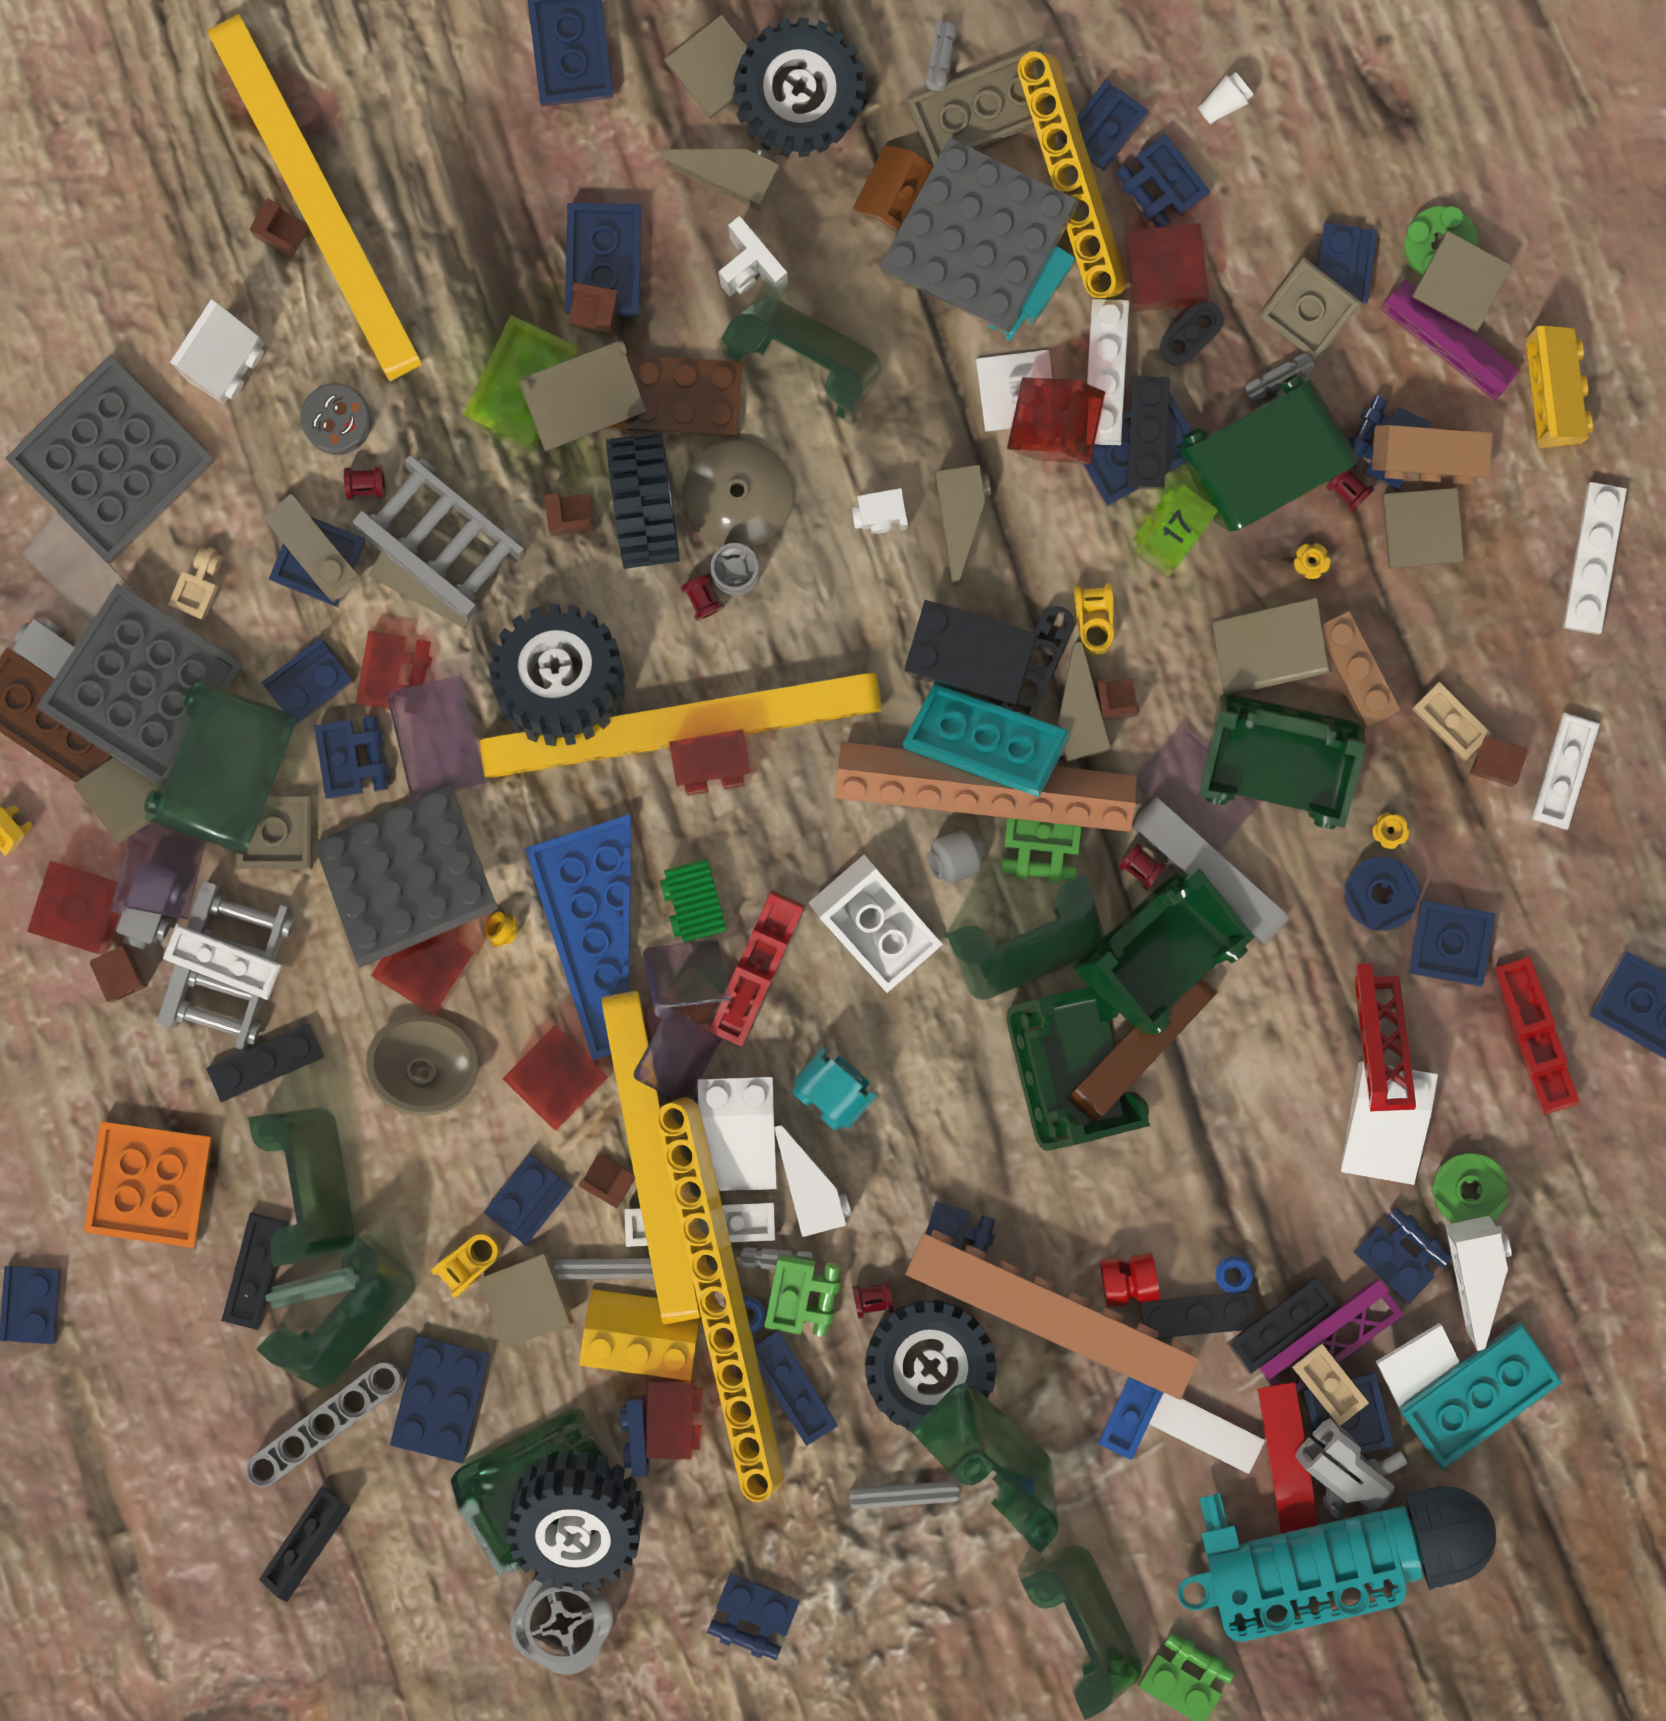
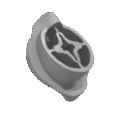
(573, 1660)

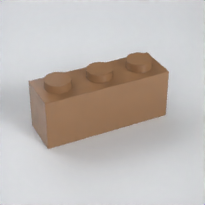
(1432, 453)
(1357, 672)

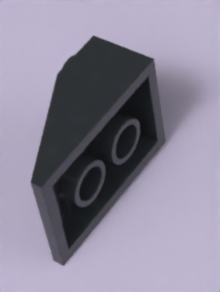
(970, 653)

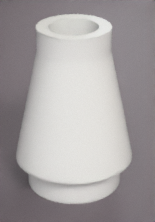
(1225, 98)

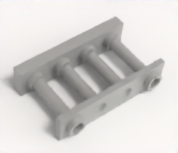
(404, 550)
(175, 1006)

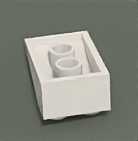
(218, 353)
(875, 923)
(740, 1131)
(1388, 1142)
(813, 1193)
(1480, 1272)

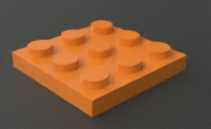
(148, 1184)

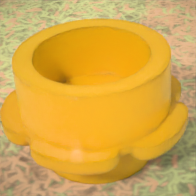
(1302, 564)
(1395, 821)
(501, 929)

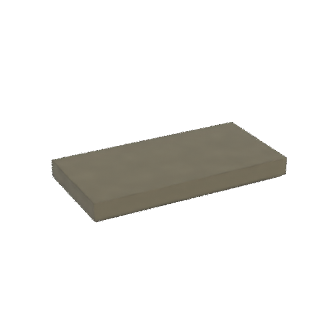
(976, 107)

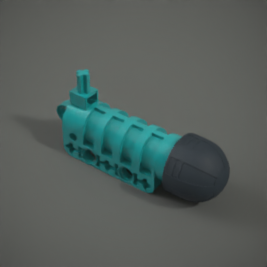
(1446, 1535)

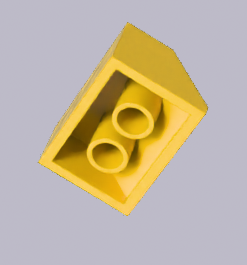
(1558, 386)
(629, 1336)

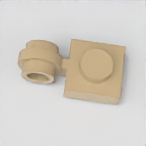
(192, 592)

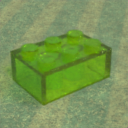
(498, 397)

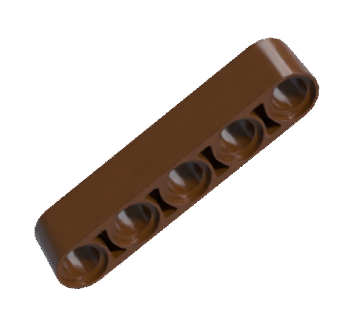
(1135, 1054)

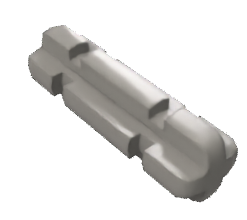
(941, 56)
(1271, 381)
(767, 1257)

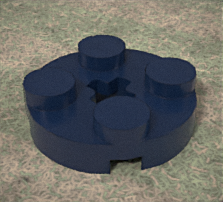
(1387, 873)

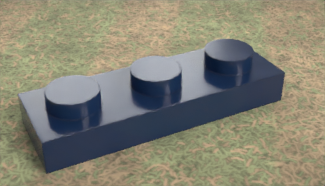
(793, 1389)

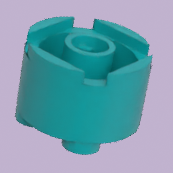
(835, 1089)

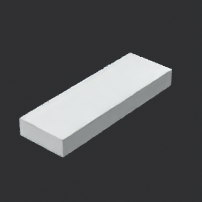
(1565, 771)
(222, 962)
(1207, 1432)

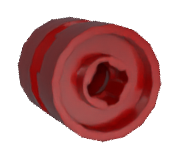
(1129, 1280)

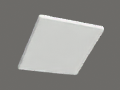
(1001, 381)
(1418, 1364)

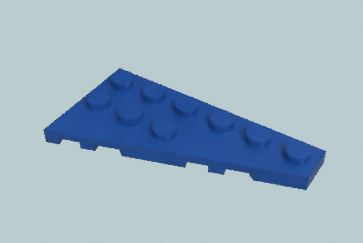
(587, 906)

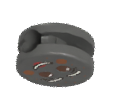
(336, 419)

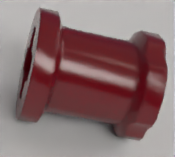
(364, 482)
(1355, 483)
(702, 597)
(1142, 866)
(873, 1299)

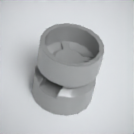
(735, 569)

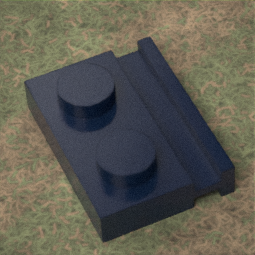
(1108, 124)
(1348, 257)
(307, 681)
(528, 1199)
(30, 1304)

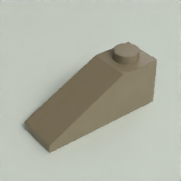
(734, 172)
(961, 505)
(312, 548)
(1081, 711)

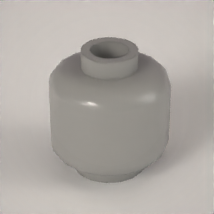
(955, 857)

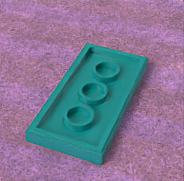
(986, 740)
(1480, 1395)

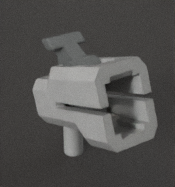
(1346, 1471)

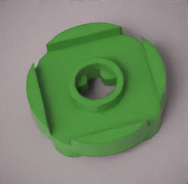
(1430, 223)
(1469, 1167)

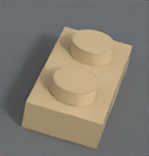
(1451, 721)
(1330, 1384)

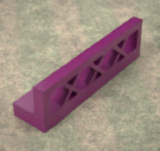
(1451, 342)
(1345, 1313)

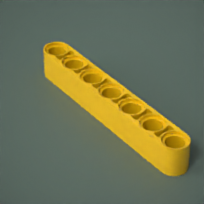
(1058, 163)

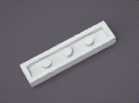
(1108, 364)
(1594, 558)
(743, 1223)

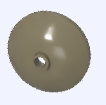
(742, 519)
(426, 1048)

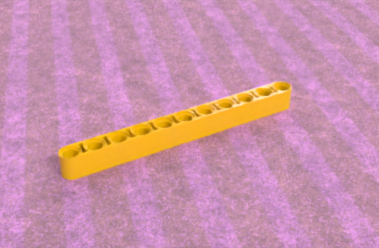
(314, 197)
(658, 727)
(726, 1282)

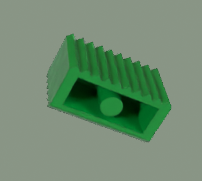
(694, 901)

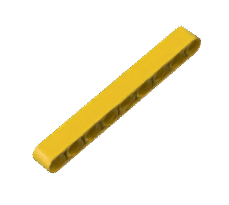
(640, 1107)

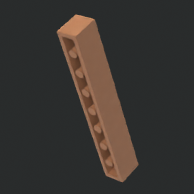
(916, 781)
(1051, 1315)

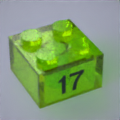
(1174, 532)

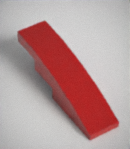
(757, 968)
(1536, 1036)
(1283, 1437)

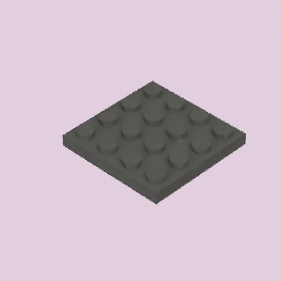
(979, 235)
(110, 459)
(130, 683)
(405, 876)

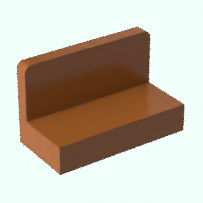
(893, 186)

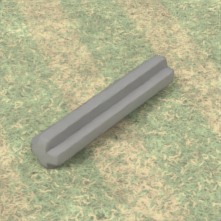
(603, 1268)
(904, 1495)

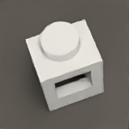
(880, 511)

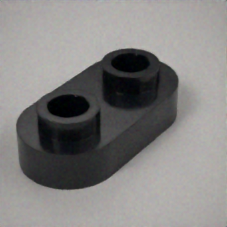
(1191, 334)

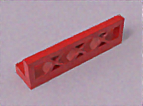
(1376, 1043)

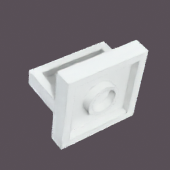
(752, 260)

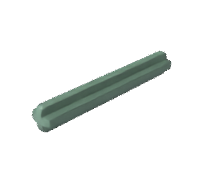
(312, 1287)

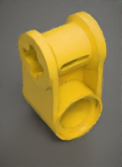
(1094, 611)
(462, 1265)

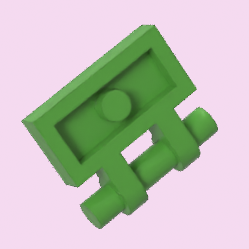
(1044, 837)
(791, 1291)
(1180, 1688)

